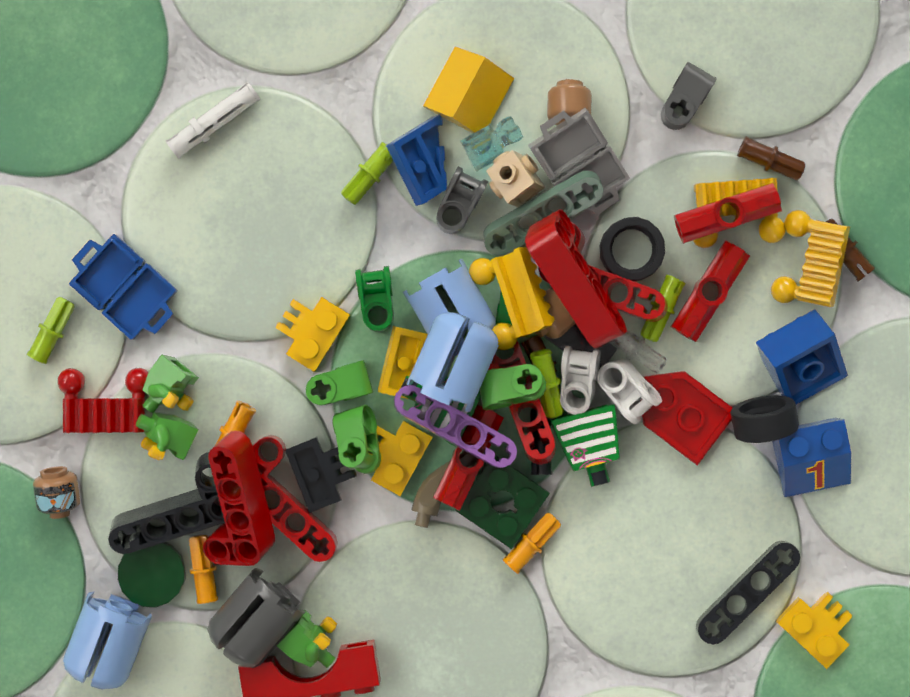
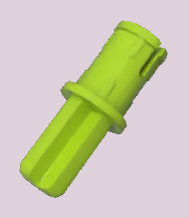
(367, 175)
(671, 291)
(51, 330)
(551, 398)

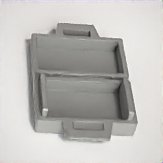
(575, 148)

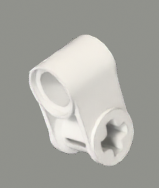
(578, 373)
(630, 391)

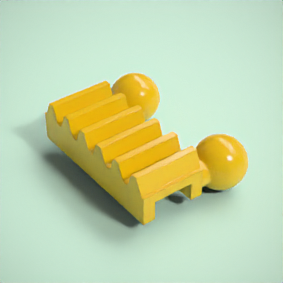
(771, 227)
(822, 262)
(520, 293)

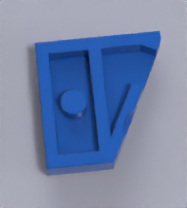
(421, 160)

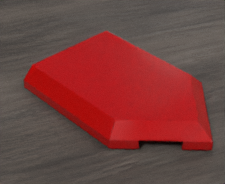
(688, 416)

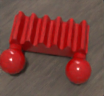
(101, 414)

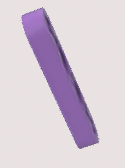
(452, 431)

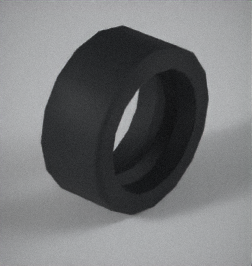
(650, 231)
(764, 419)

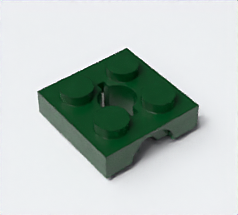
(506, 525)

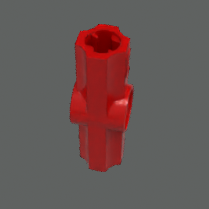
(747, 205)
(722, 272)
(458, 478)

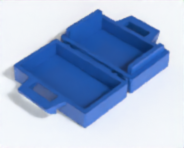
(111, 277)

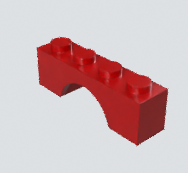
(353, 670)

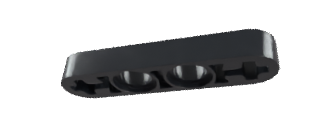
(752, 596)

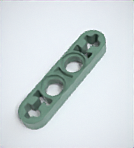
(539, 208)

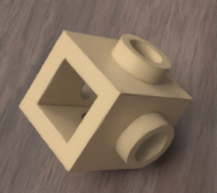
(514, 178)

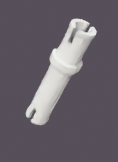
(212, 120)

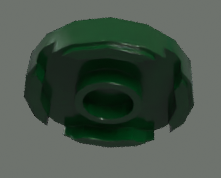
(152, 575)

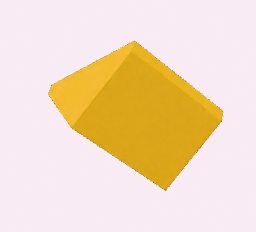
(468, 90)

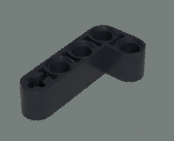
(171, 513)

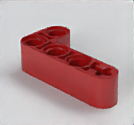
(573, 280)
(611, 280)
(523, 427)
(290, 505)
(248, 524)

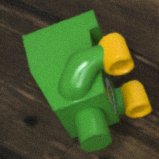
(167, 384)
(166, 432)
(308, 641)

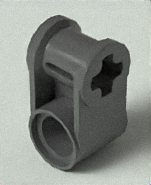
(688, 92)
(460, 199)

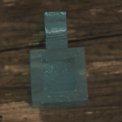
(487, 144)

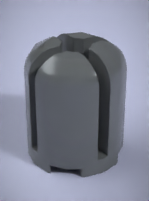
(254, 620)

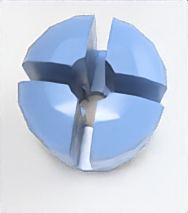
(462, 293)
(439, 353)
(91, 635)

